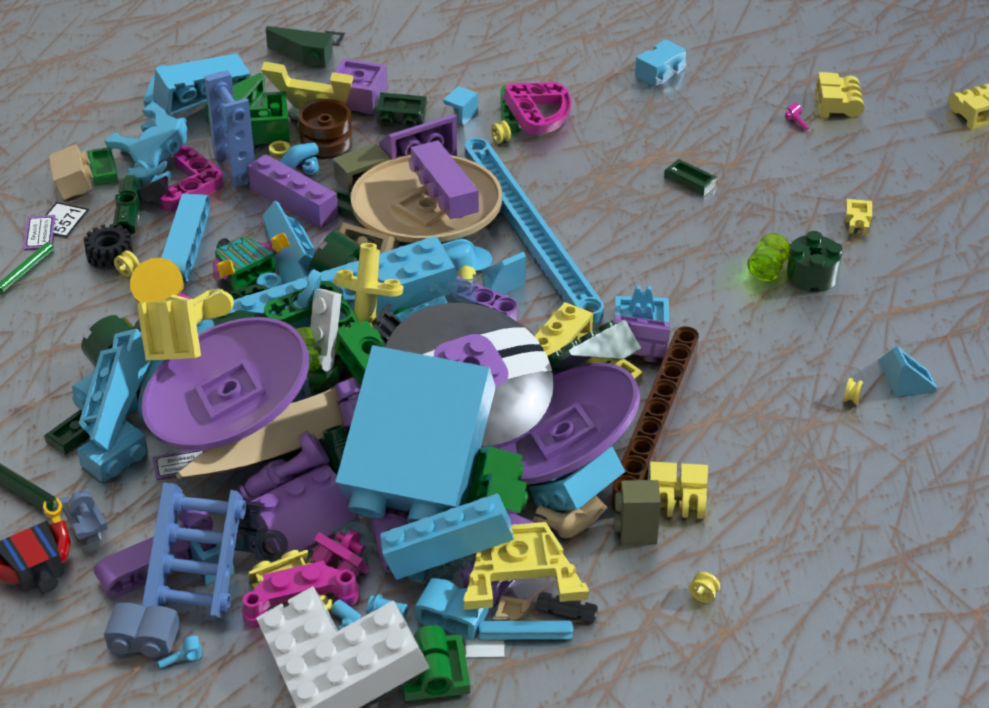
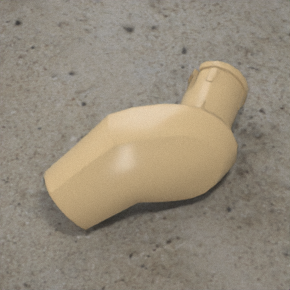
(573, 521)

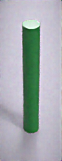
(25, 266)

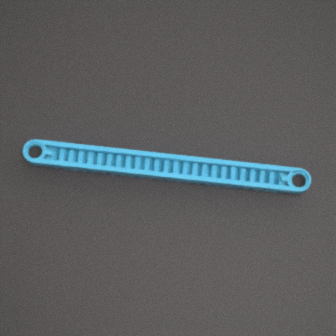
(536, 233)

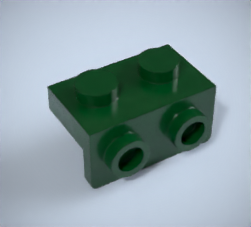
(401, 109)

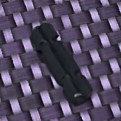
(567, 608)

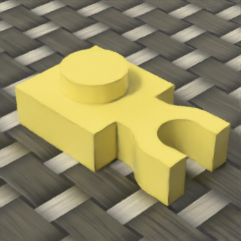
(858, 214)

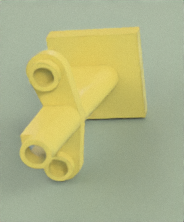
(367, 283)
(171, 324)

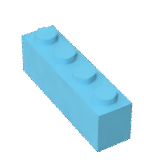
(446, 536)

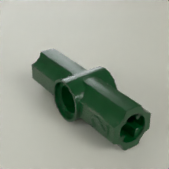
(128, 203)

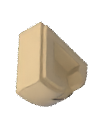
(512, 609)

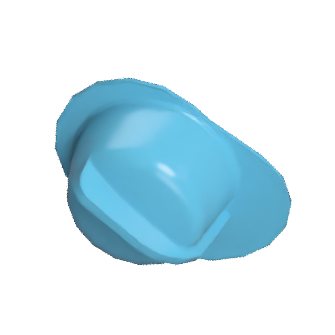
(464, 253)

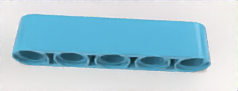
(187, 232)

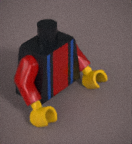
(36, 554)

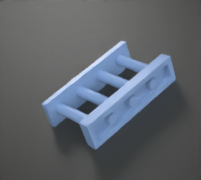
(230, 127)
(169, 532)

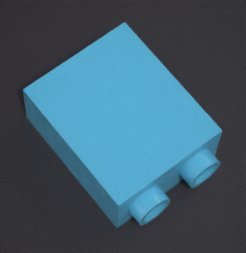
(414, 434)

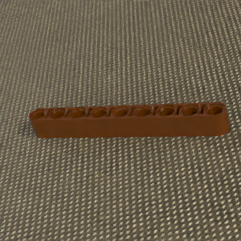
(659, 408)

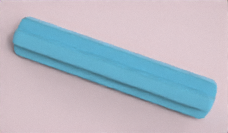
(525, 630)

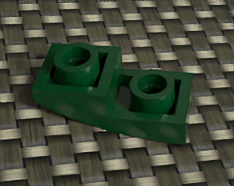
(322, 380)

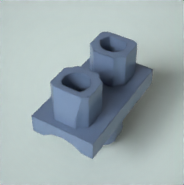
(84, 516)

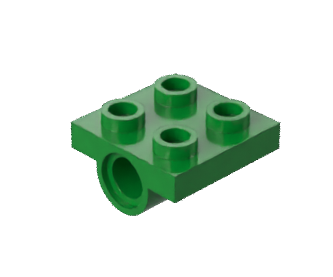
(447, 666)

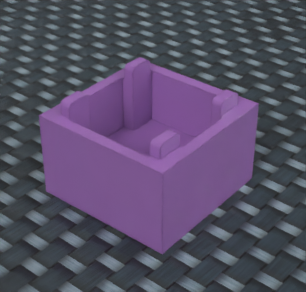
(366, 85)

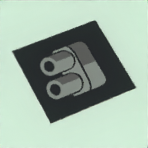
(336, 37)

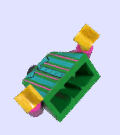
(245, 260)

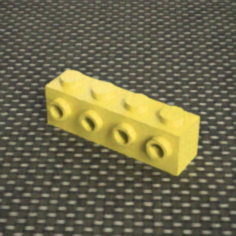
(564, 327)

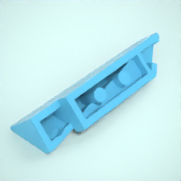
(295, 259)
(114, 387)

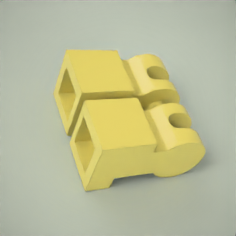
(838, 95)
(972, 105)
(690, 487)

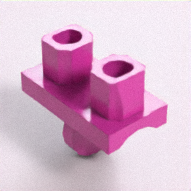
(329, 550)

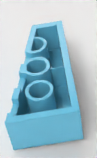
(183, 85)

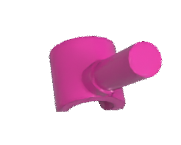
(793, 114)

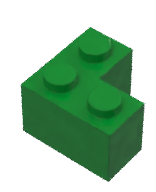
(270, 121)
(499, 473)

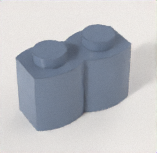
(142, 629)

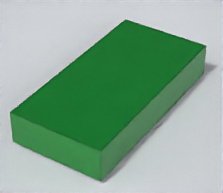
(102, 166)

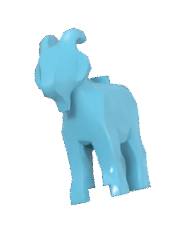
(156, 143)

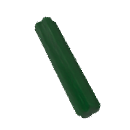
(26, 489)

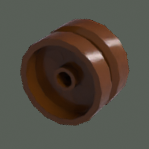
(327, 125)

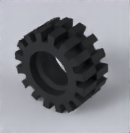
(106, 244)

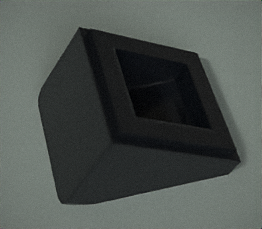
(154, 189)

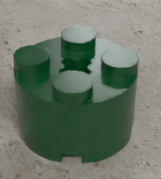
(337, 252)
(814, 262)
(103, 336)

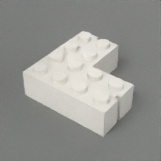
(344, 665)

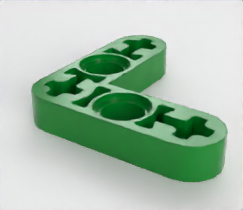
(295, 314)

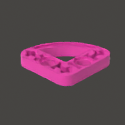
(523, 100)

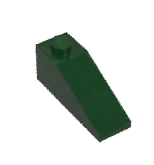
(300, 45)

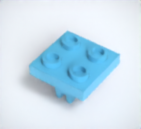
(643, 305)

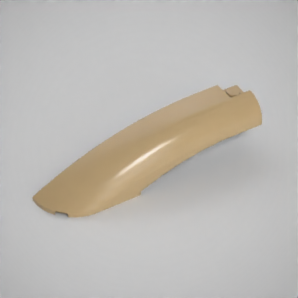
(273, 440)

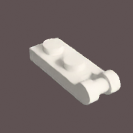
(325, 325)

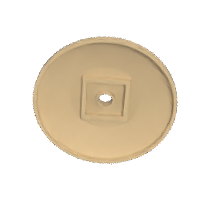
(396, 204)

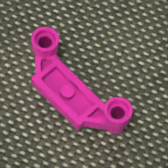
(287, 583)

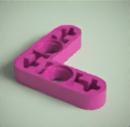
(206, 179)

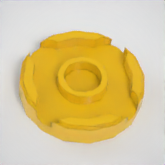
(156, 280)

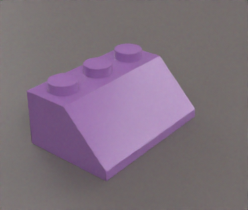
(440, 130)
(304, 509)

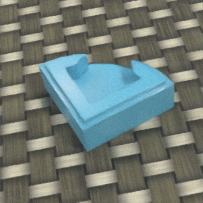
(307, 295)

